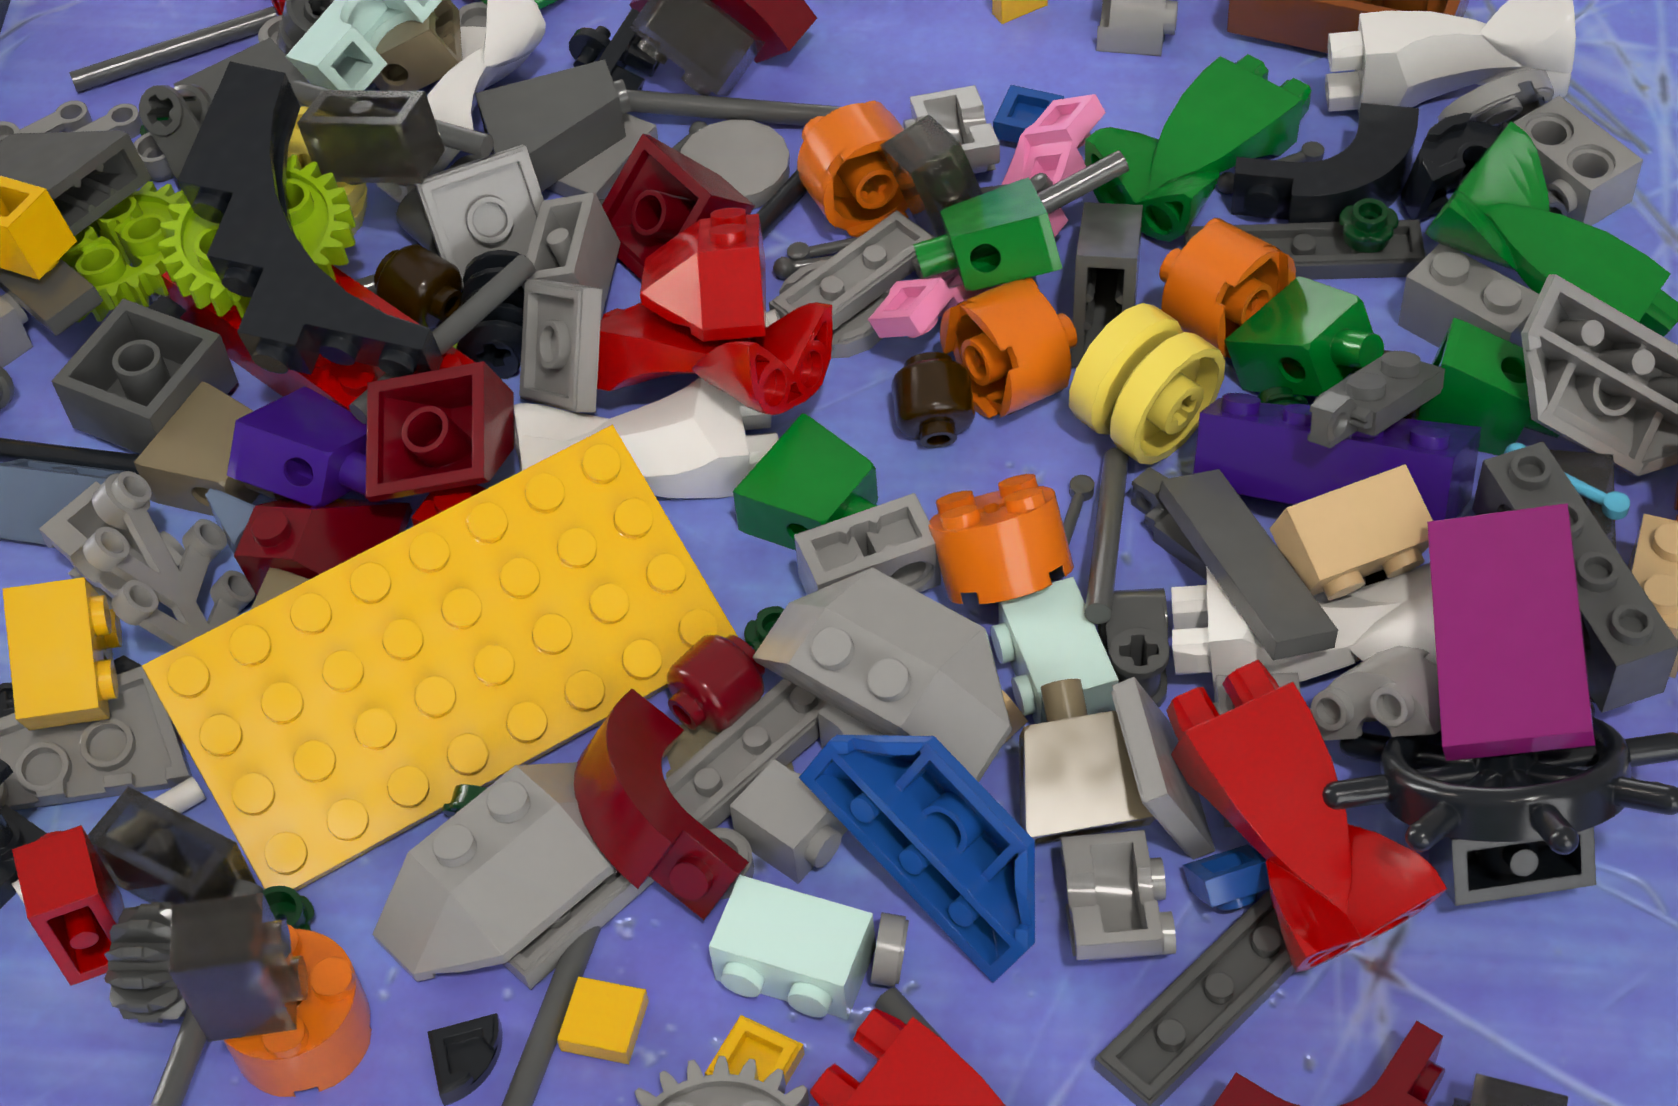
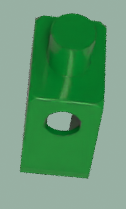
(993, 239)
(1304, 340)
(1482, 387)
(803, 484)

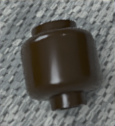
(419, 284)
(933, 399)

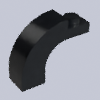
(1318, 191)

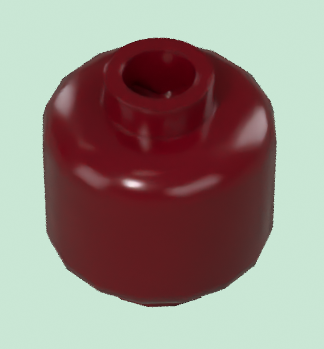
(715, 683)

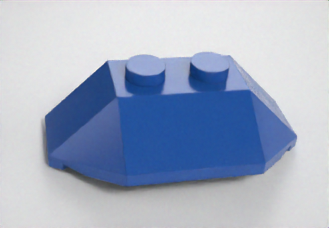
(936, 838)

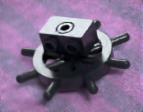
(1507, 819)

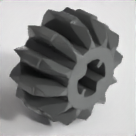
(141, 965)

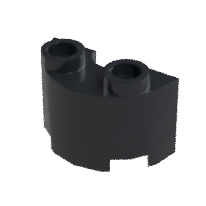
(1444, 160)

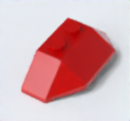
(711, 277)

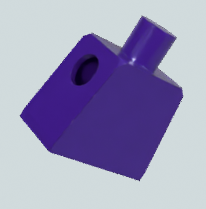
(301, 449)

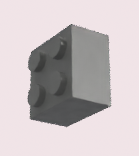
(139, 374)

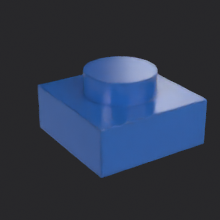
(1020, 110)
(1228, 878)

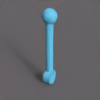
(1614, 504)

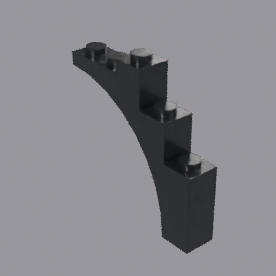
(295, 308)

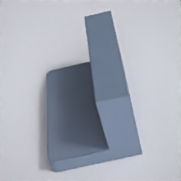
(37, 491)

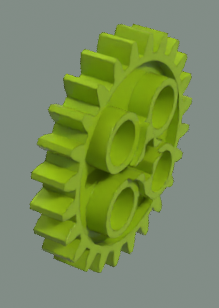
(318, 217)
(127, 237)

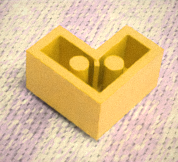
(30, 229)
(61, 652)

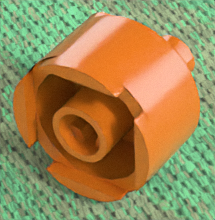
(847, 168)
(1222, 280)
(1010, 346)
(1000, 541)
(330, 1026)

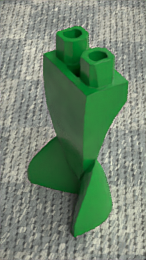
(1219, 117)
(1507, 219)

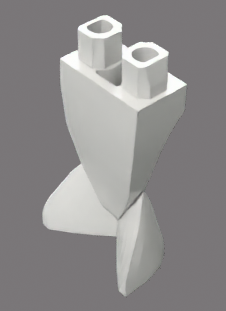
(1424, 54)
(487, 57)
(682, 444)
(1377, 617)

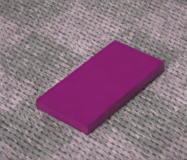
(1508, 634)

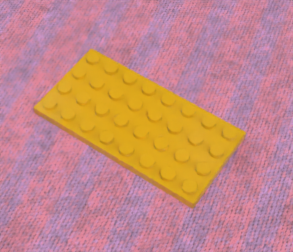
(436, 660)

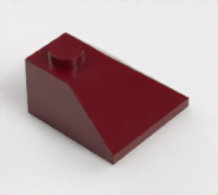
(661, 197)
(436, 431)
(312, 538)

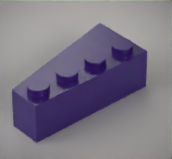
(1269, 456)

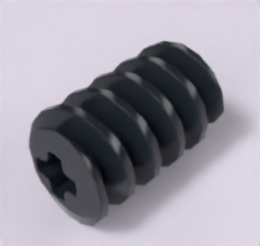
(499, 335)

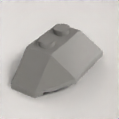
(1601, 378)
(894, 664)
(492, 875)

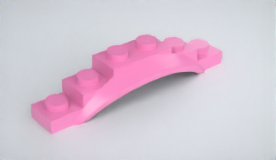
(1043, 147)

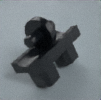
(594, 45)

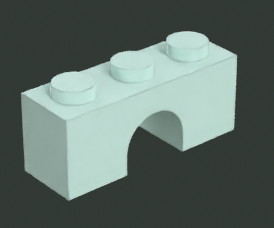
(343, 41)

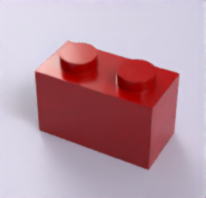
(69, 900)

